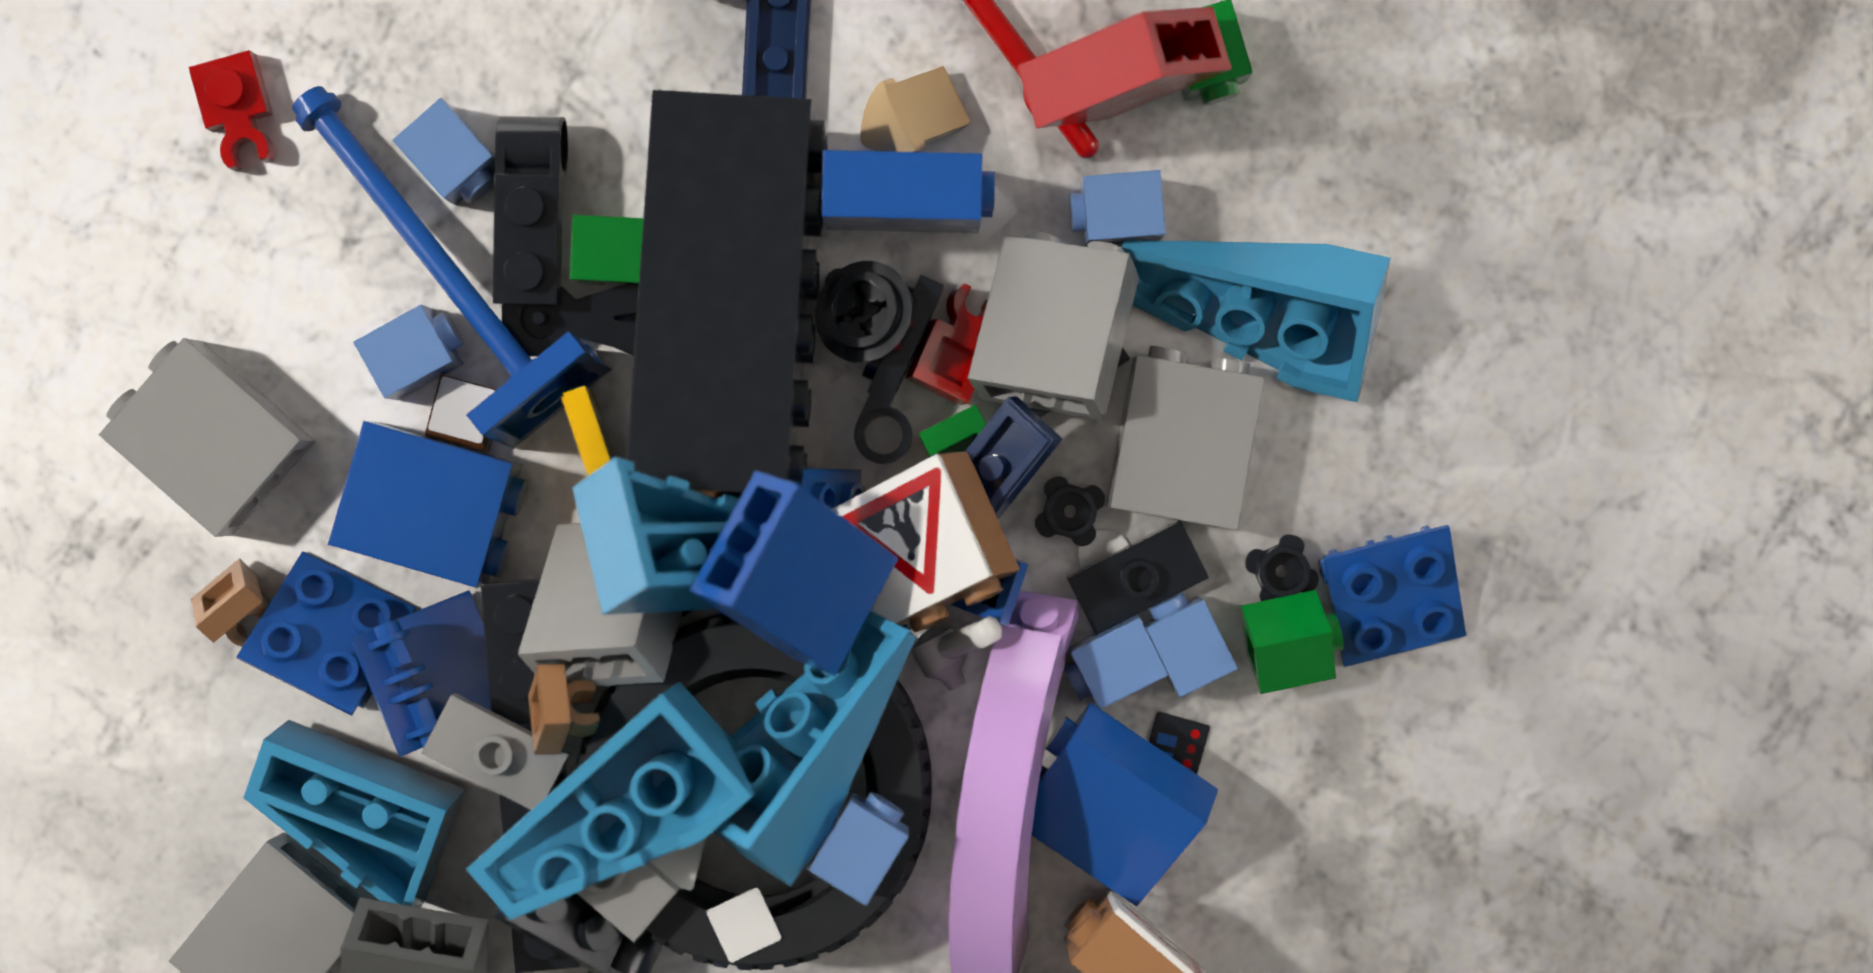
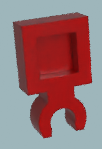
(232, 99)
(948, 350)

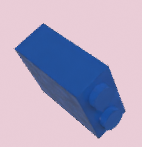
(905, 191)
(428, 505)
(794, 572)
(1117, 803)

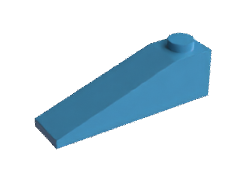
(1282, 303)
(808, 750)
(634, 800)

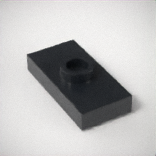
(1137, 577)

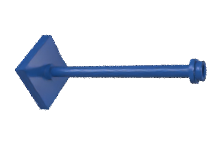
(535, 384)

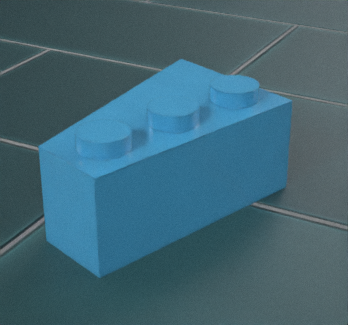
(647, 538)
(356, 809)

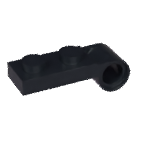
(528, 209)
(890, 372)
(585, 937)

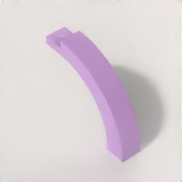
(1002, 785)

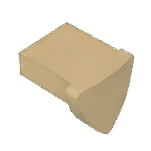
(912, 113)

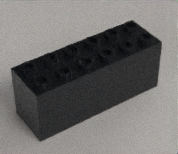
(726, 289)

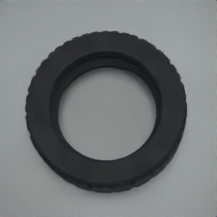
(817, 914)

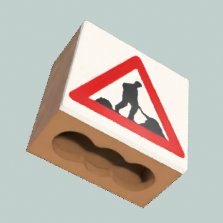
(942, 535)
(1119, 939)

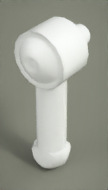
(943, 650)

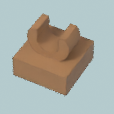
(227, 602)
(553, 711)

